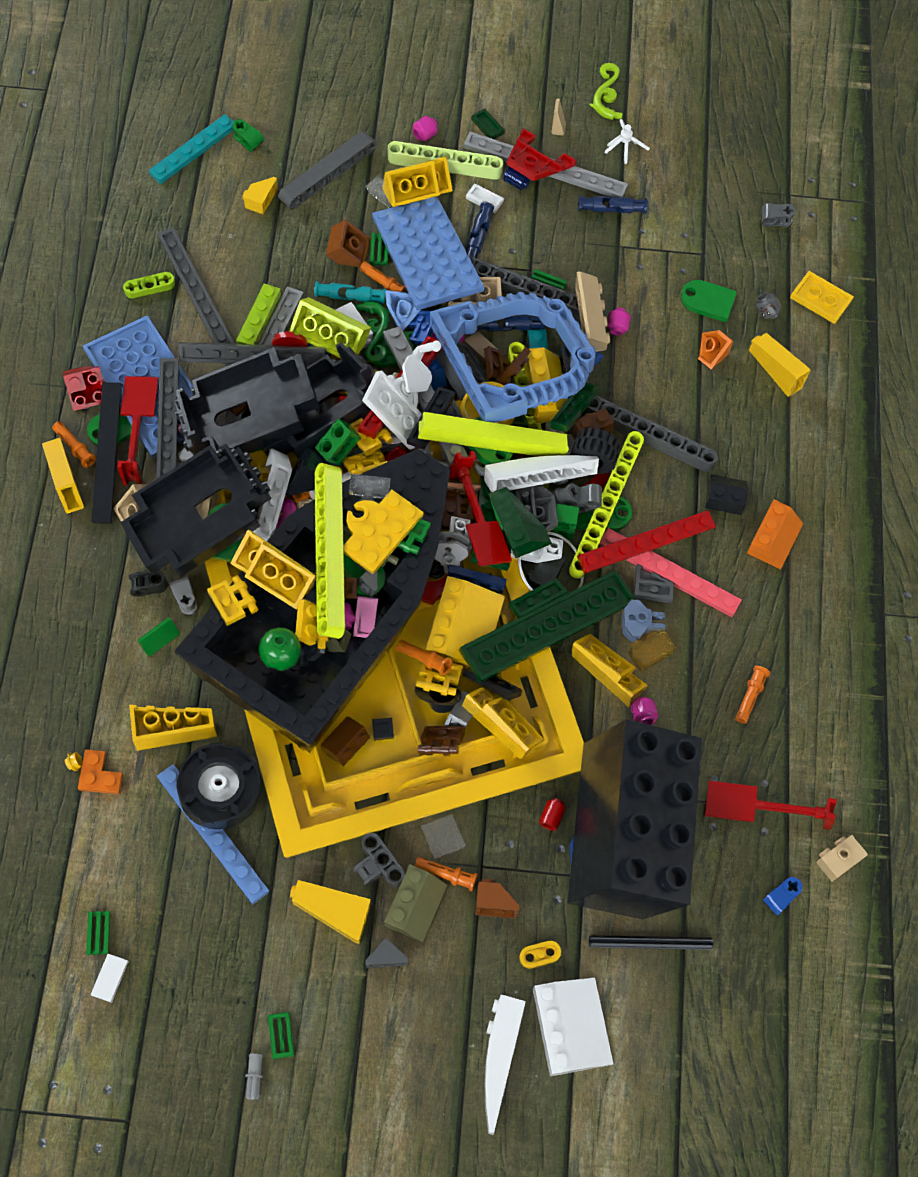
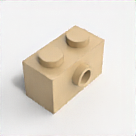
(841, 858)

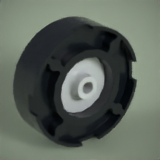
(218, 786)

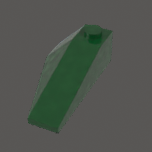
(520, 526)

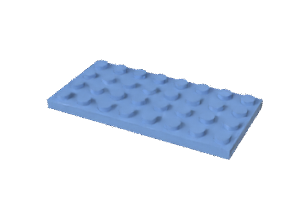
(427, 253)
(137, 353)

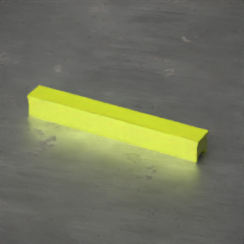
(492, 435)

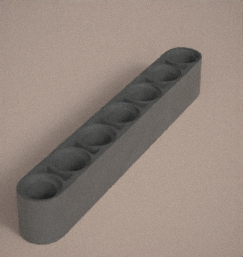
(327, 170)

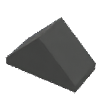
(386, 956)

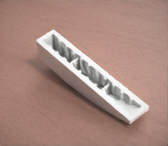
(538, 471)
(500, 1050)

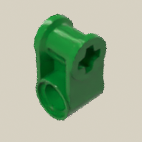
(246, 135)

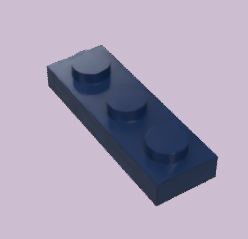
(484, 580)

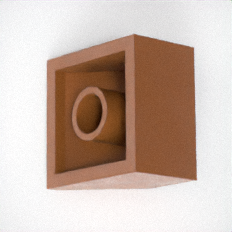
(347, 244)
(494, 901)

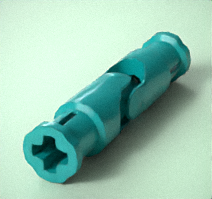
(360, 293)

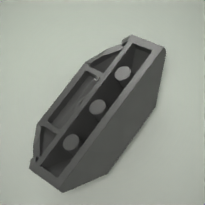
(540, 504)

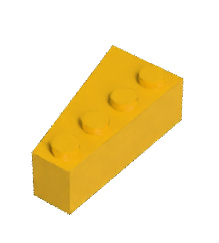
(170, 726)

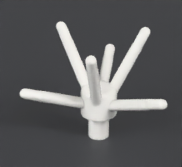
(625, 137)

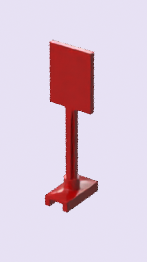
(137, 401)
(484, 536)
(740, 802)

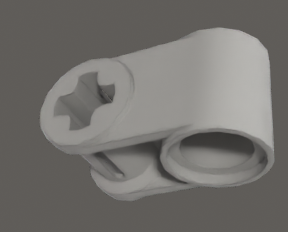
(183, 594)

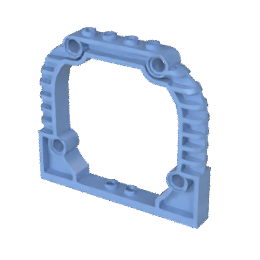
(504, 403)

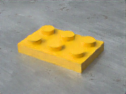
(821, 297)

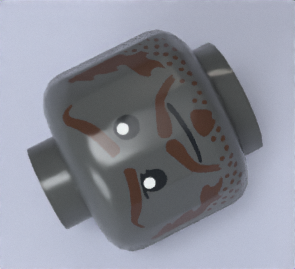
(768, 305)

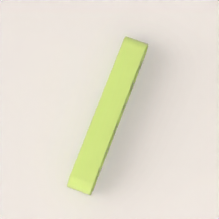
(458, 161)

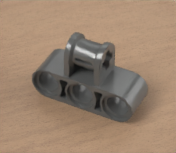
(585, 497)
(373, 867)

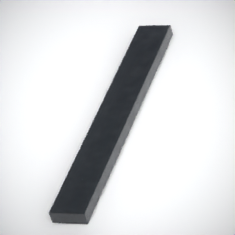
(106, 453)

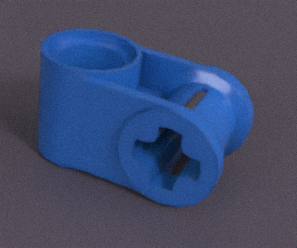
(781, 896)

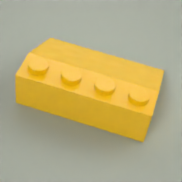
(462, 617)

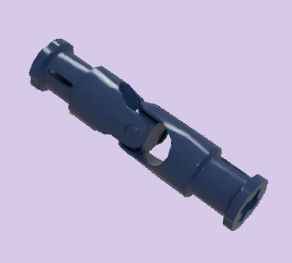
(621, 204)
(479, 229)
(520, 322)

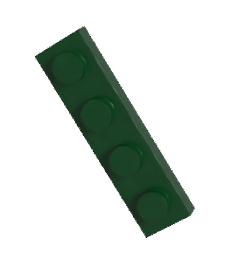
(574, 407)

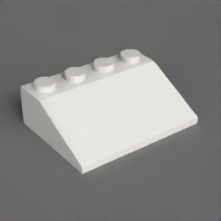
(572, 1026)

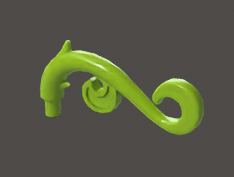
(609, 93)

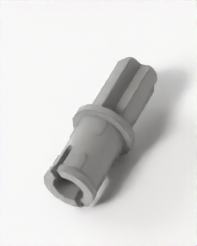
(254, 1076)

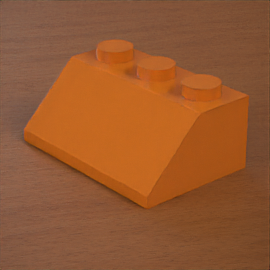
(776, 535)

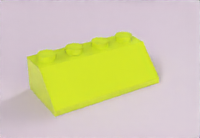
(328, 327)

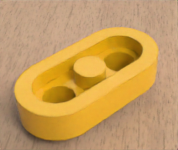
(539, 954)

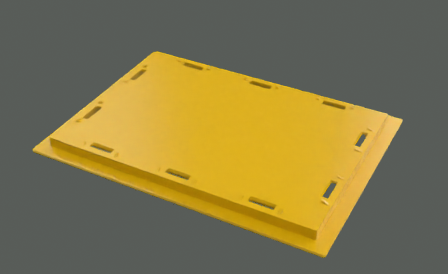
(319, 803)

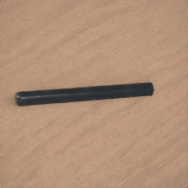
(650, 942)

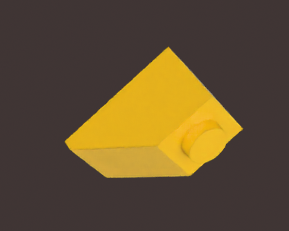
(260, 195)

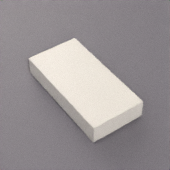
(479, 194)
(109, 978)

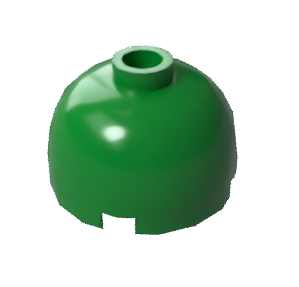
(279, 648)

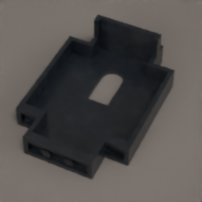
(328, 378)
(271, 387)
(168, 523)

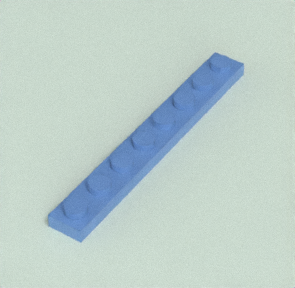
(221, 846)

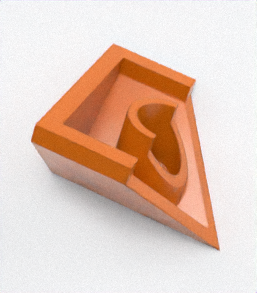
(714, 348)

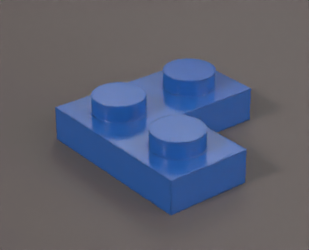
(422, 327)

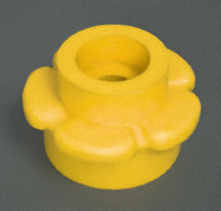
(73, 761)

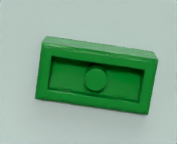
(158, 637)

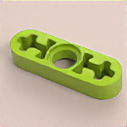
(161, 277)

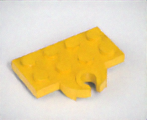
(379, 529)

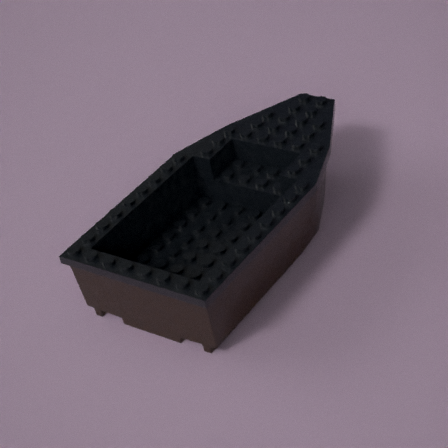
(310, 697)

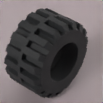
(600, 444)

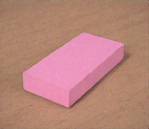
(365, 616)

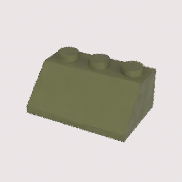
(415, 904)

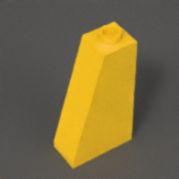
(779, 363)
(62, 475)
(336, 909)

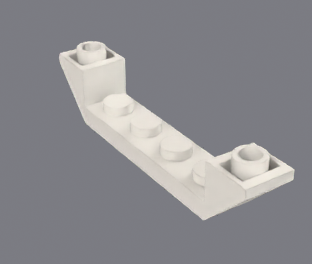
(278, 483)
(544, 554)

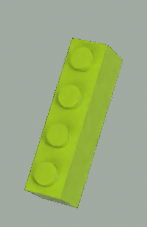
(259, 315)

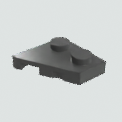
(652, 586)

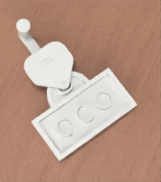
(397, 399)

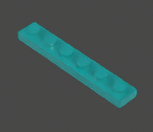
(191, 149)

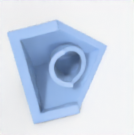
(401, 307)

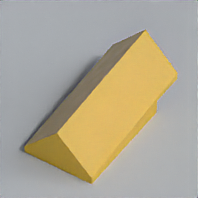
(417, 182)
(273, 569)
(608, 668)
(502, 721)

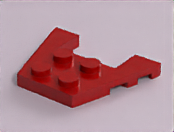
(534, 163)

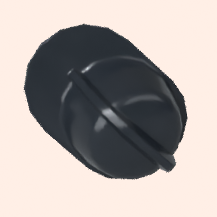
(438, 702)

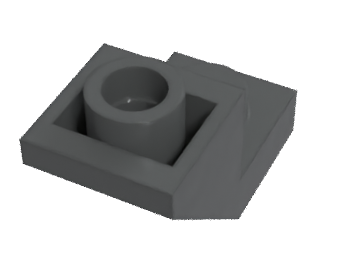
(368, 582)
(459, 715)

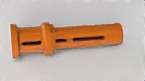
(389, 283)
(79, 450)
(431, 659)
(754, 686)
(456, 875)

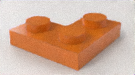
(94, 778)

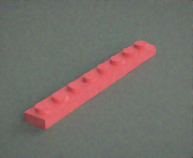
(680, 577)

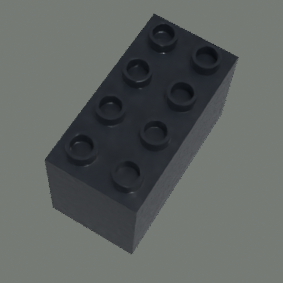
(636, 821)

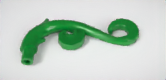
(370, 306)

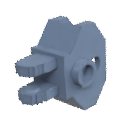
(638, 621)

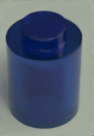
(516, 179)

